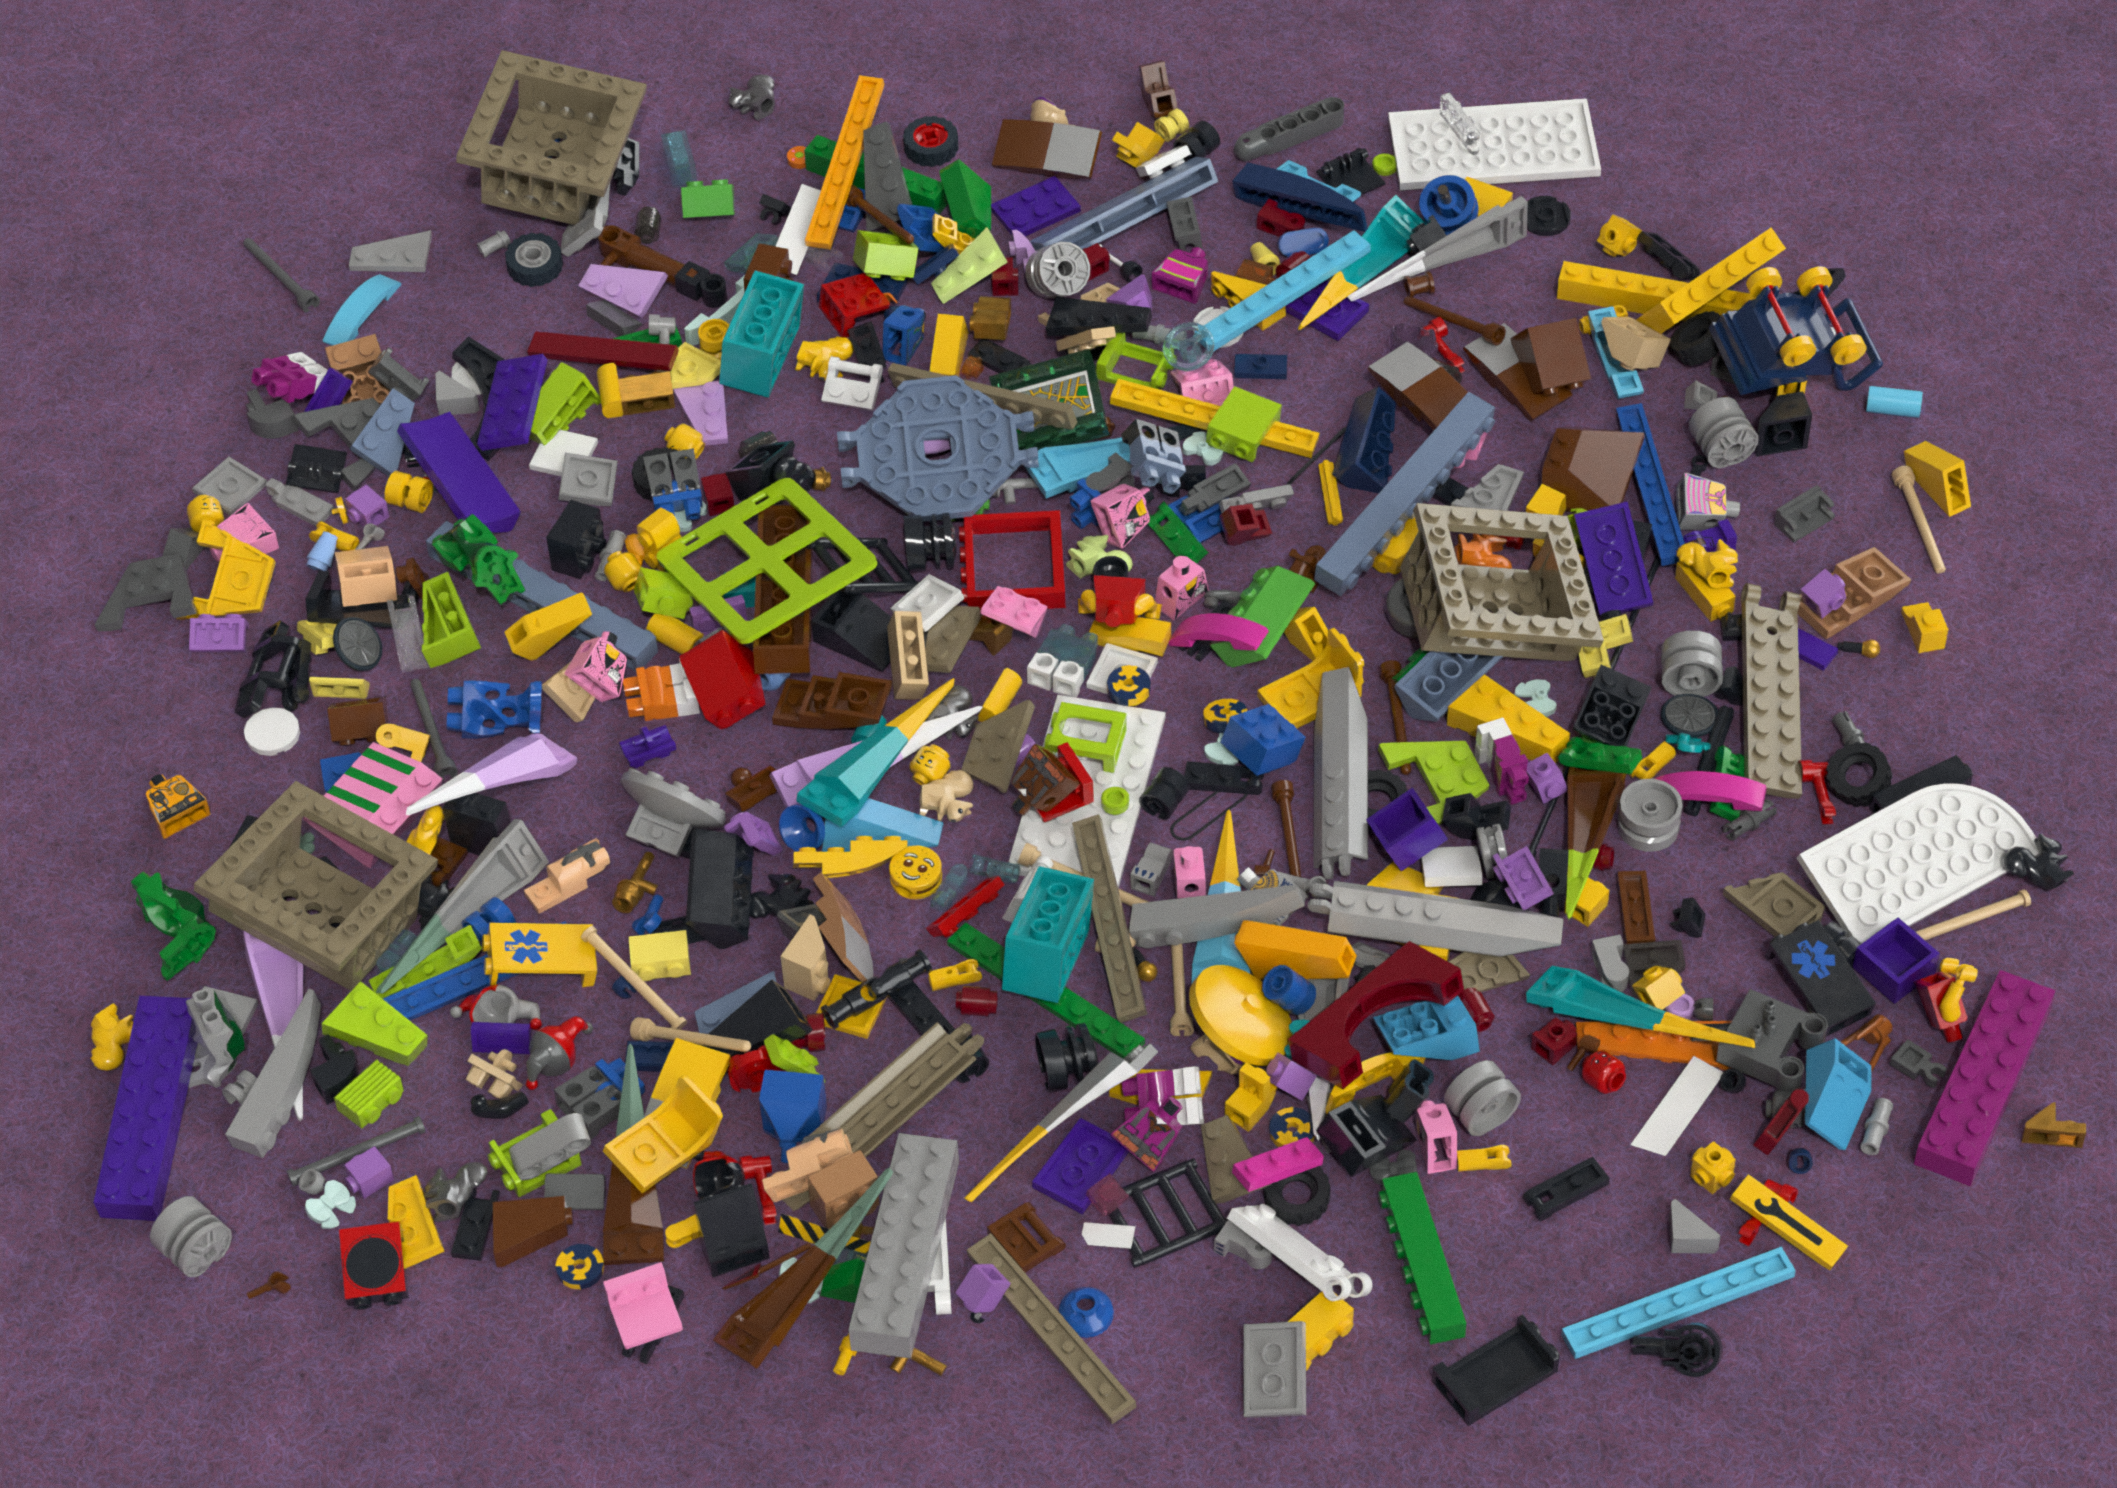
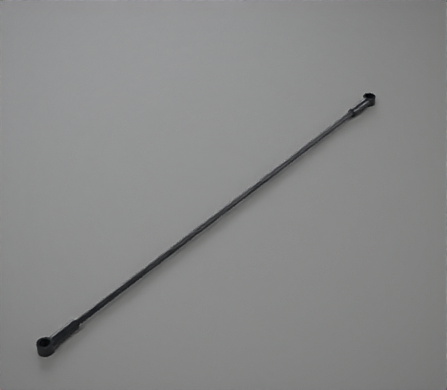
(1696, 470)

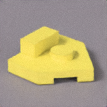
(693, 367)
(318, 634)

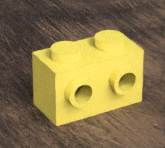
(660, 955)

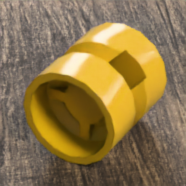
(711, 336)
(408, 491)

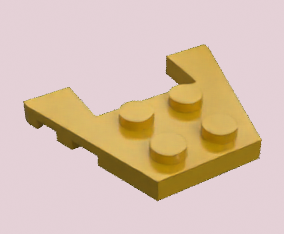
(240, 577)

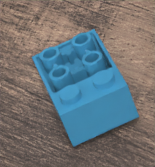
(1430, 1030)
(1837, 1091)

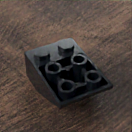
(854, 629)
(1611, 707)
(1363, 1133)
(731, 1230)

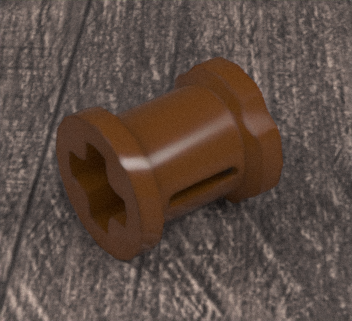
(1419, 284)

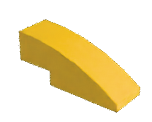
(1144, 635)

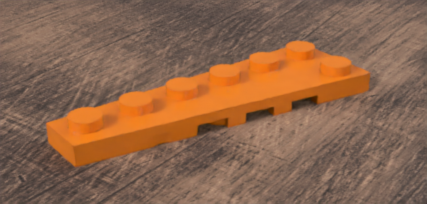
(1650, 1044)

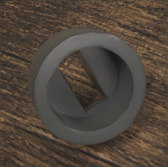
(1704, 1009)

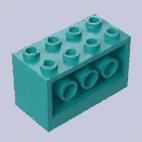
(761, 333)
(1047, 934)

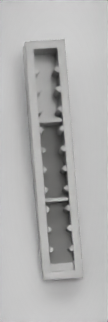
(1208, 915)
(278, 1084)

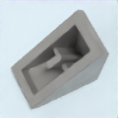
(454, 396)
(1689, 1232)

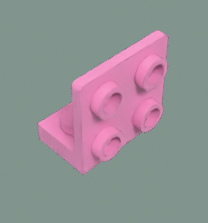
(1208, 383)
(1015, 610)
(642, 1306)

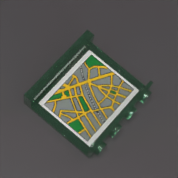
(1065, 380)

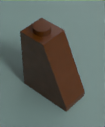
(528, 1226)

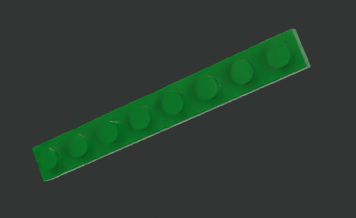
(1070, 1008)

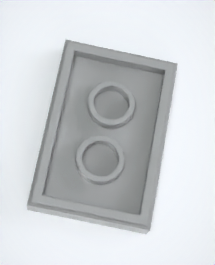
(1275, 1369)

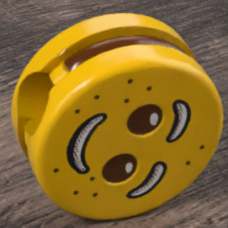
(915, 872)

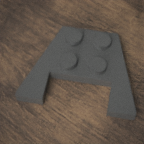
(348, 422)
(149, 583)

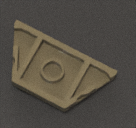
(998, 745)
(1776, 903)

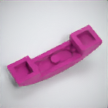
(1219, 627)
(1718, 787)

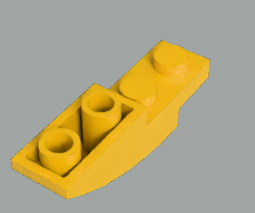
(862, 856)

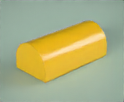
(609, 391)
(673, 633)
(1001, 695)

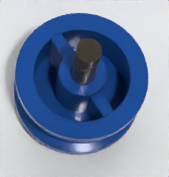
(1449, 201)

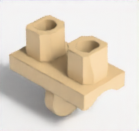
(503, 1082)

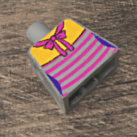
(1702, 503)

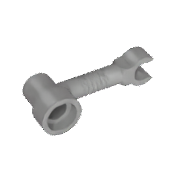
(663, 327)

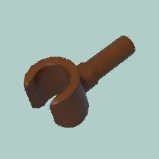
(1263, 869)
(1588, 1044)
(275, 1282)

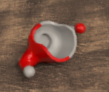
(498, 1005)

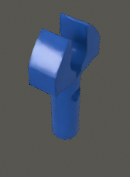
(651, 919)

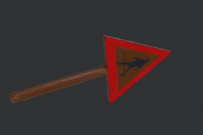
(759, 1269)

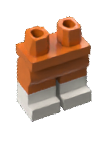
(663, 693)

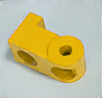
(394, 735)

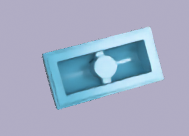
(1894, 401)

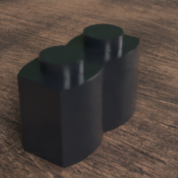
(1408, 1091)

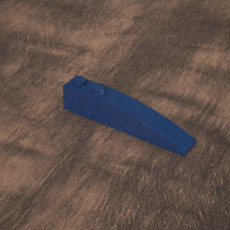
(1297, 195)

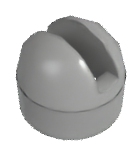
(314, 1178)

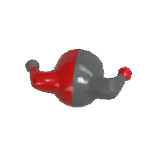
(554, 1049)

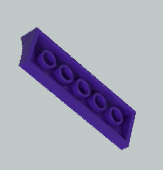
(459, 472)

